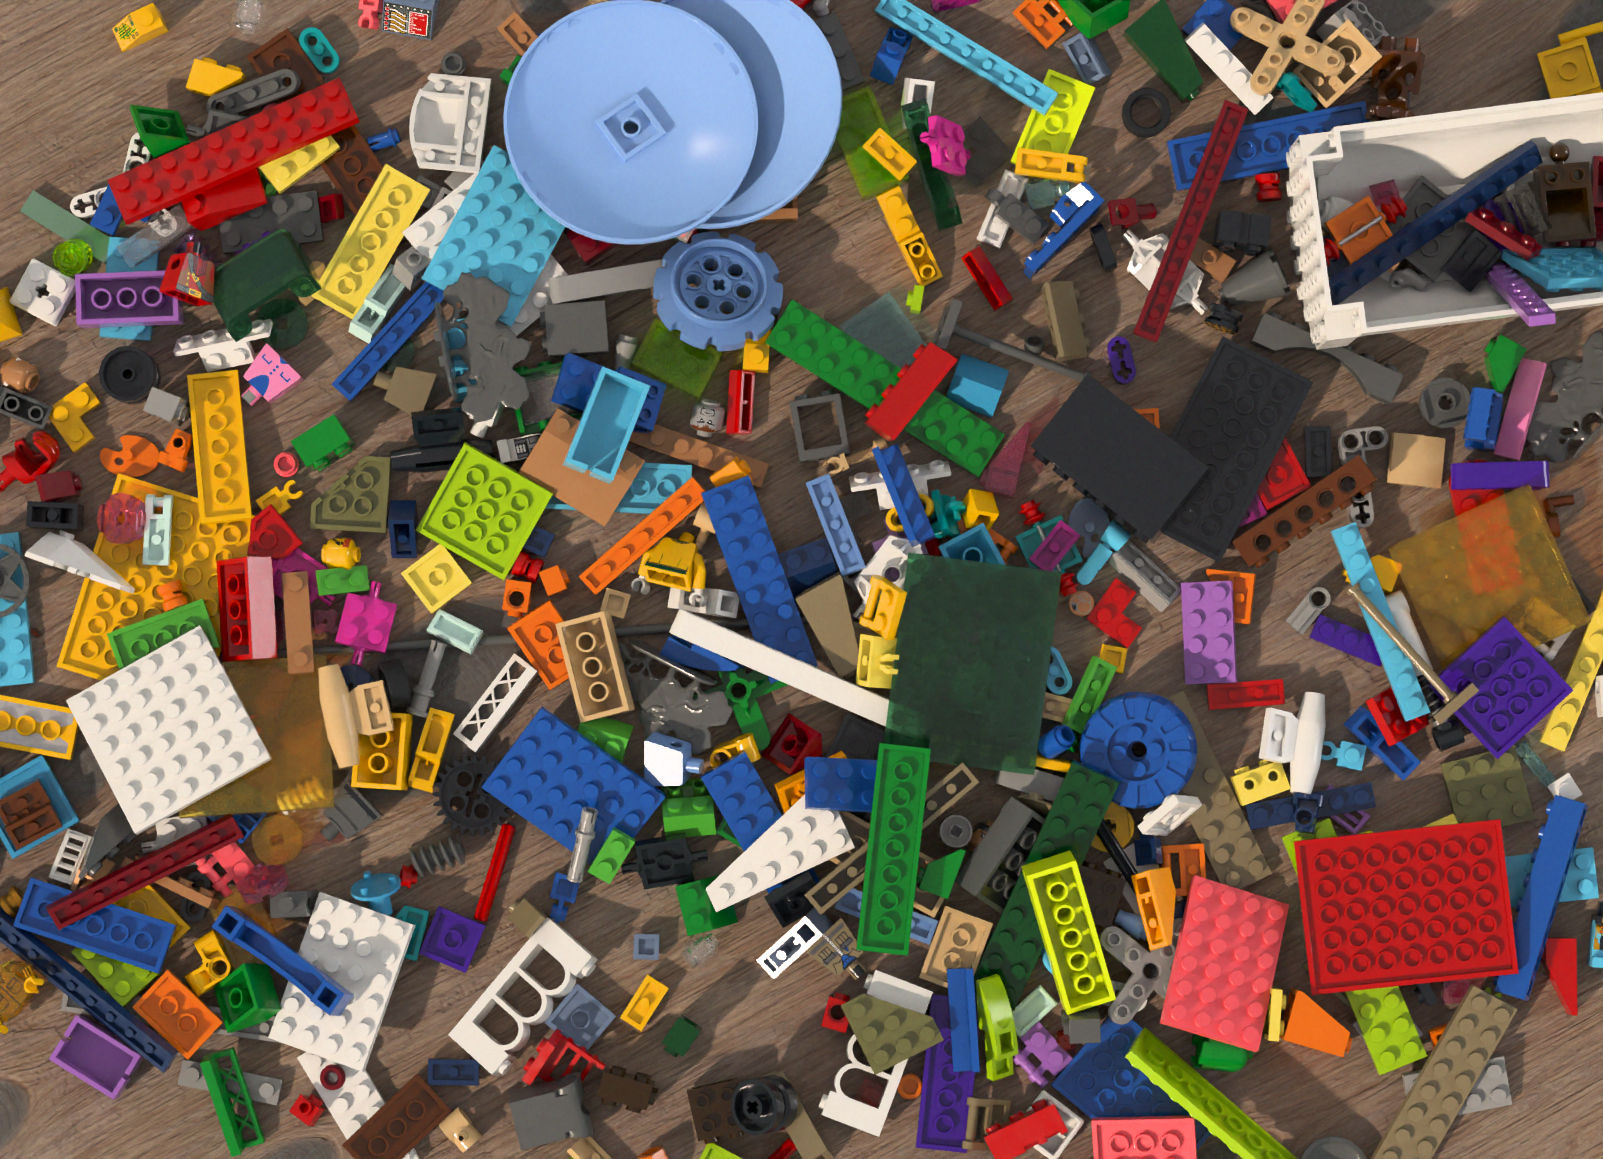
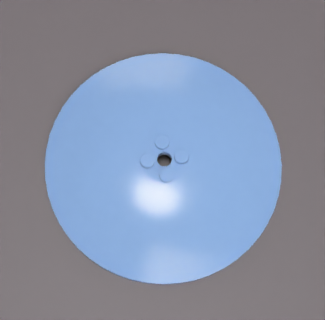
(619, 68)
(794, 93)

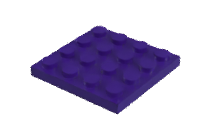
(1512, 683)

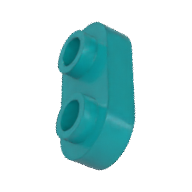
(320, 51)

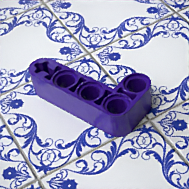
(1499, 475)

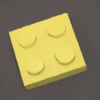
(436, 578)
(1273, 1024)

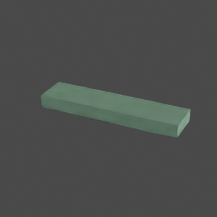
(65, 224)

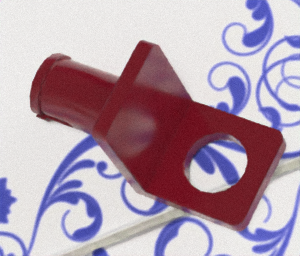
(1130, 212)

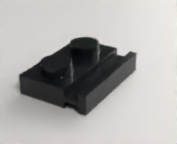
(1471, 260)

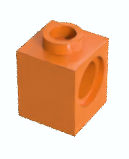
(512, 587)

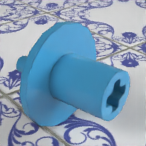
(377, 891)

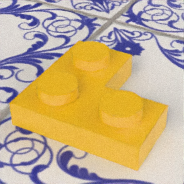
(68, 415)

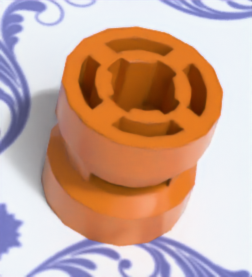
(172, 595)

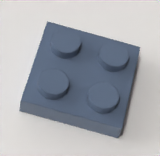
(580, 1017)

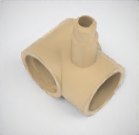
(703, 521)
(460, 1129)

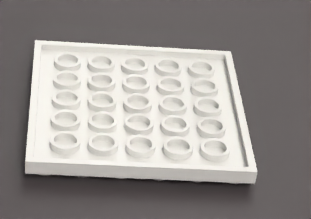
(168, 730)

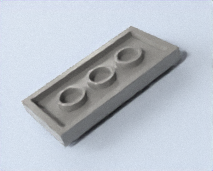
(1487, 1093)

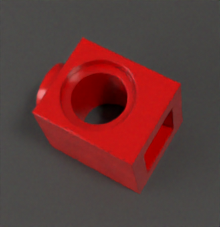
(828, 1020)

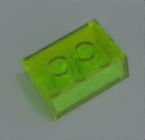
(675, 361)

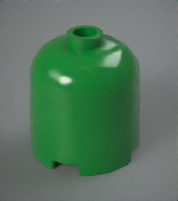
(1218, 1055)

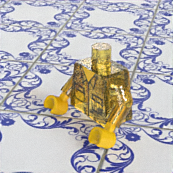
(17, 987)

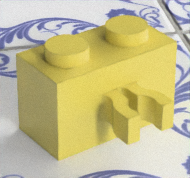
(876, 661)

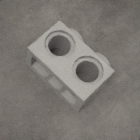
(167, 406)

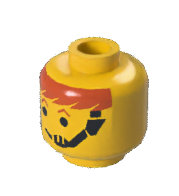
(340, 553)

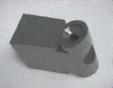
(550, 1111)

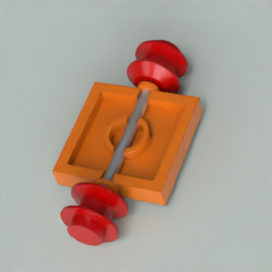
(1361, 228)

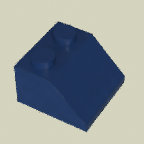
(807, 565)

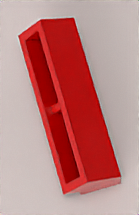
(987, 278)
(740, 402)

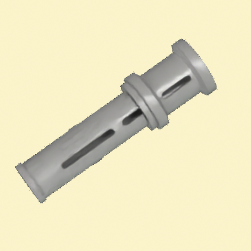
(424, 690)

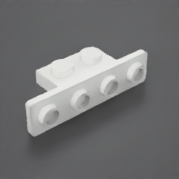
(219, 349)
(919, 475)

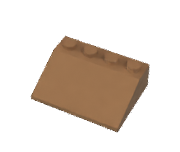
(578, 490)

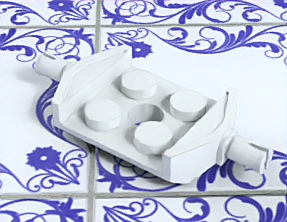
(1146, 261)
(891, 554)

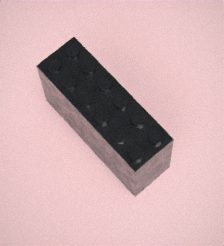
(1119, 460)

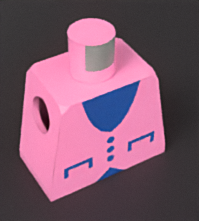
(269, 377)

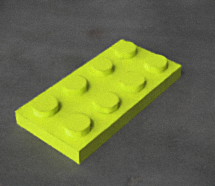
(1059, 126)

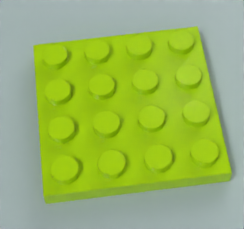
(484, 511)

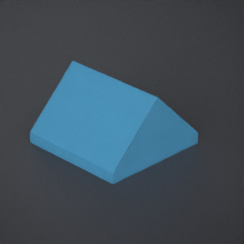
(977, 385)

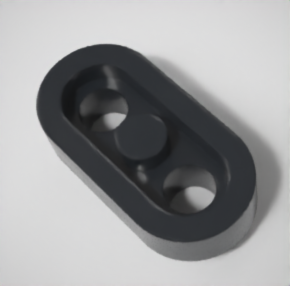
(187, 904)

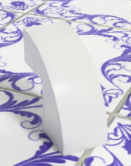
(719, 602)

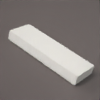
(994, 229)

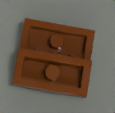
(28, 814)

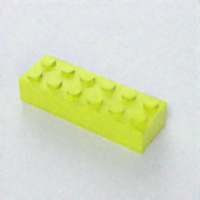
(1068, 932)

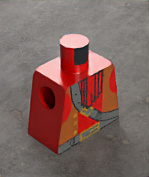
(189, 277)

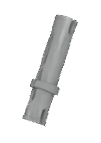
(585, 834)

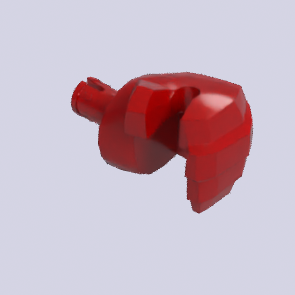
(25, 463)

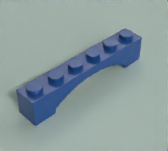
(264, 945)

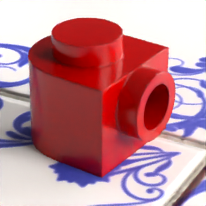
(308, 1109)

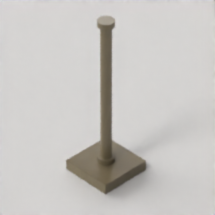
(1452, 700)

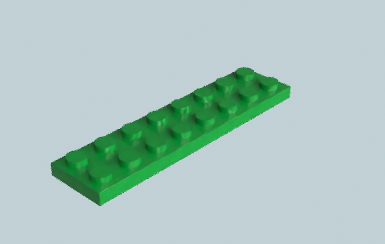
(893, 849)

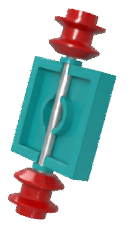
(1032, 539)

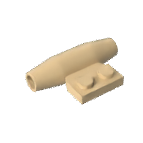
(349, 713)

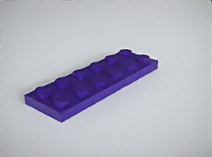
(944, 1092)

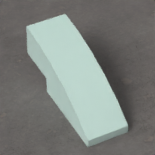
(377, 306)

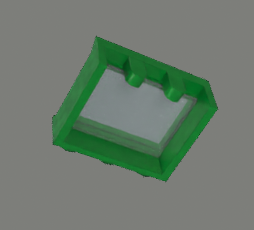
(539, 408)

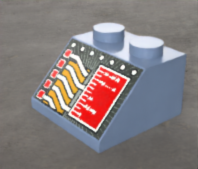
(410, 17)

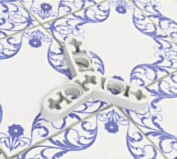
(86, 197)

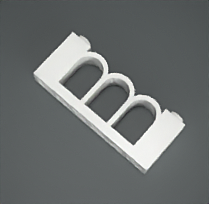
(477, 1041)
(855, 1113)

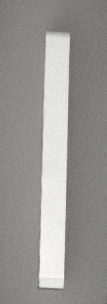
(780, 666)

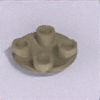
(1035, 802)

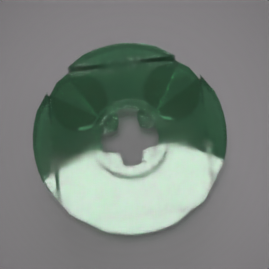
(297, 323)

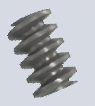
(438, 856)

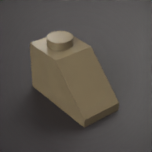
(526, 916)

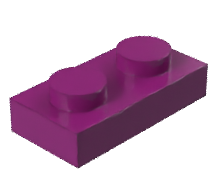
(1054, 547)

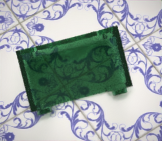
(259, 276)

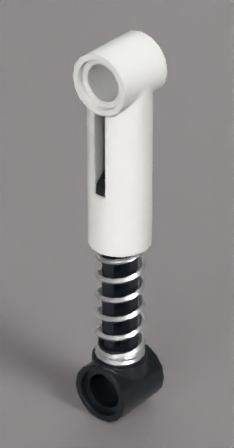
(1449, 732)

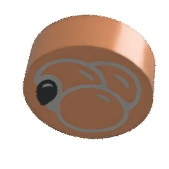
(1081, 603)

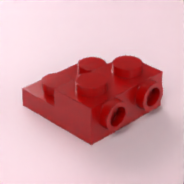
(1390, 719)

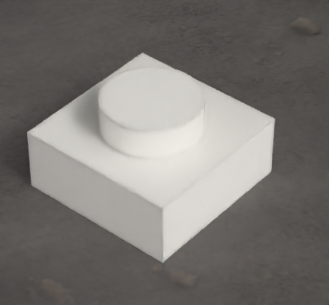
(1564, 787)

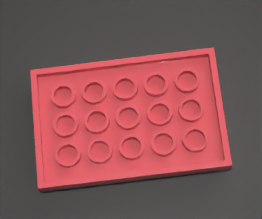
(1224, 963)

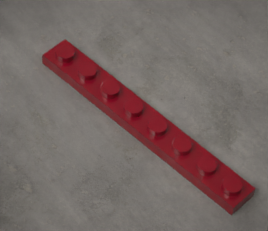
(144, 871)

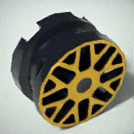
(1223, 319)

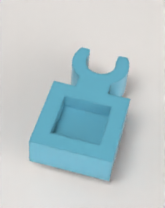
(1348, 754)

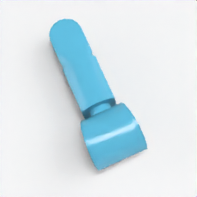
(1113, 538)

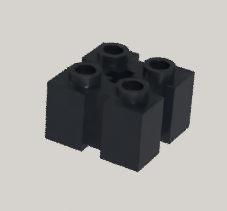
(1242, 232)

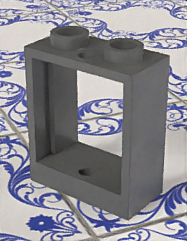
(824, 452)

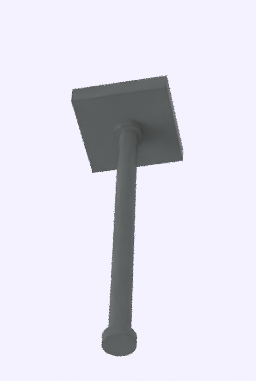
(949, 327)

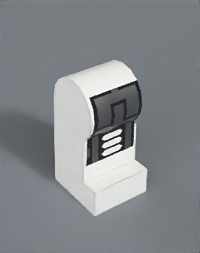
(516, 449)

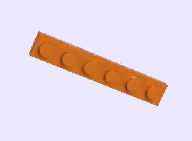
(643, 536)

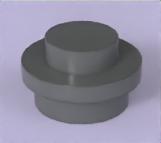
(453, 64)

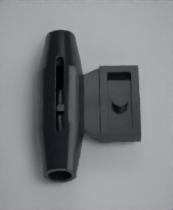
(439, 442)

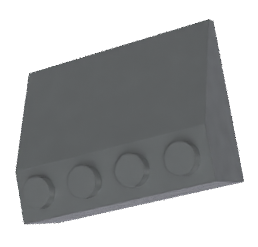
(1001, 853)

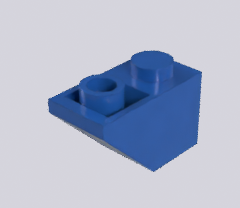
(891, 55)

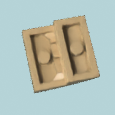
(1416, 460)

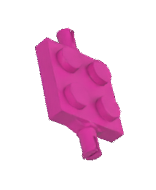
(946, 145)
(299, 562)
(366, 623)

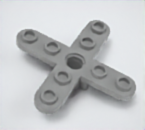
(1135, 958)

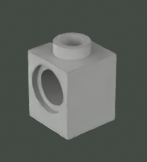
(410, 267)

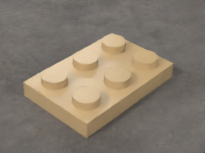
(956, 944)

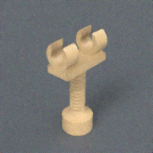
(842, 463)

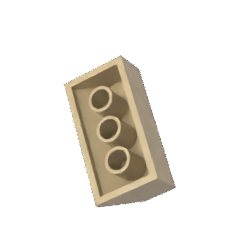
(595, 666)

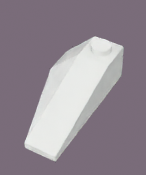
(75, 558)

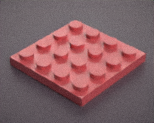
(1144, 1137)

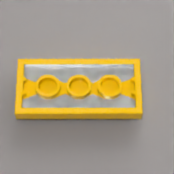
(37, 727)

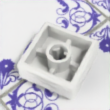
(49, 307)
(1058, 1142)

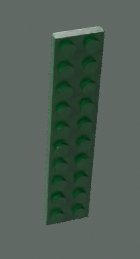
(1068, 827)

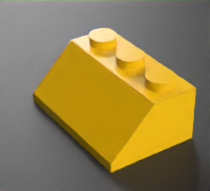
(385, 757)

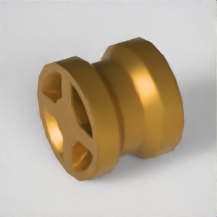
(12, 901)

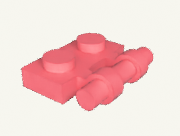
(234, 863)

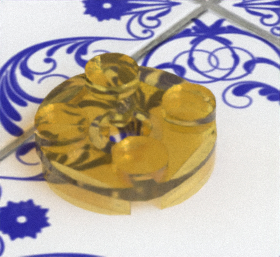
(273, 826)

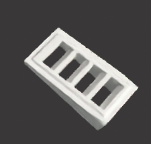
(58, 863)

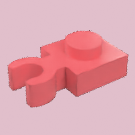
(370, 13)

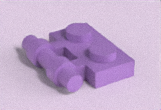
(1046, 1050)

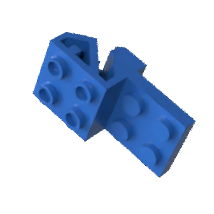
(577, 381)

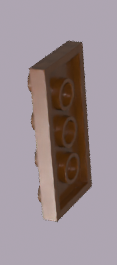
(398, 1123)

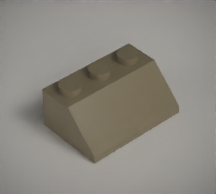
(1065, 320)

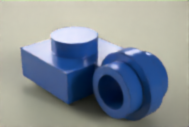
(563, 891)

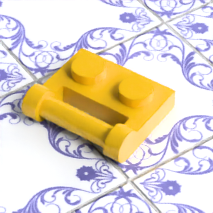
(888, 610)

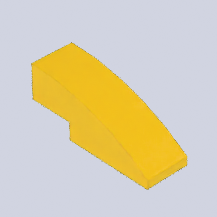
(431, 750)

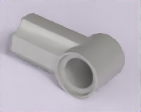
(1306, 611)

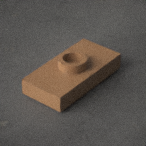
(1211, 260)

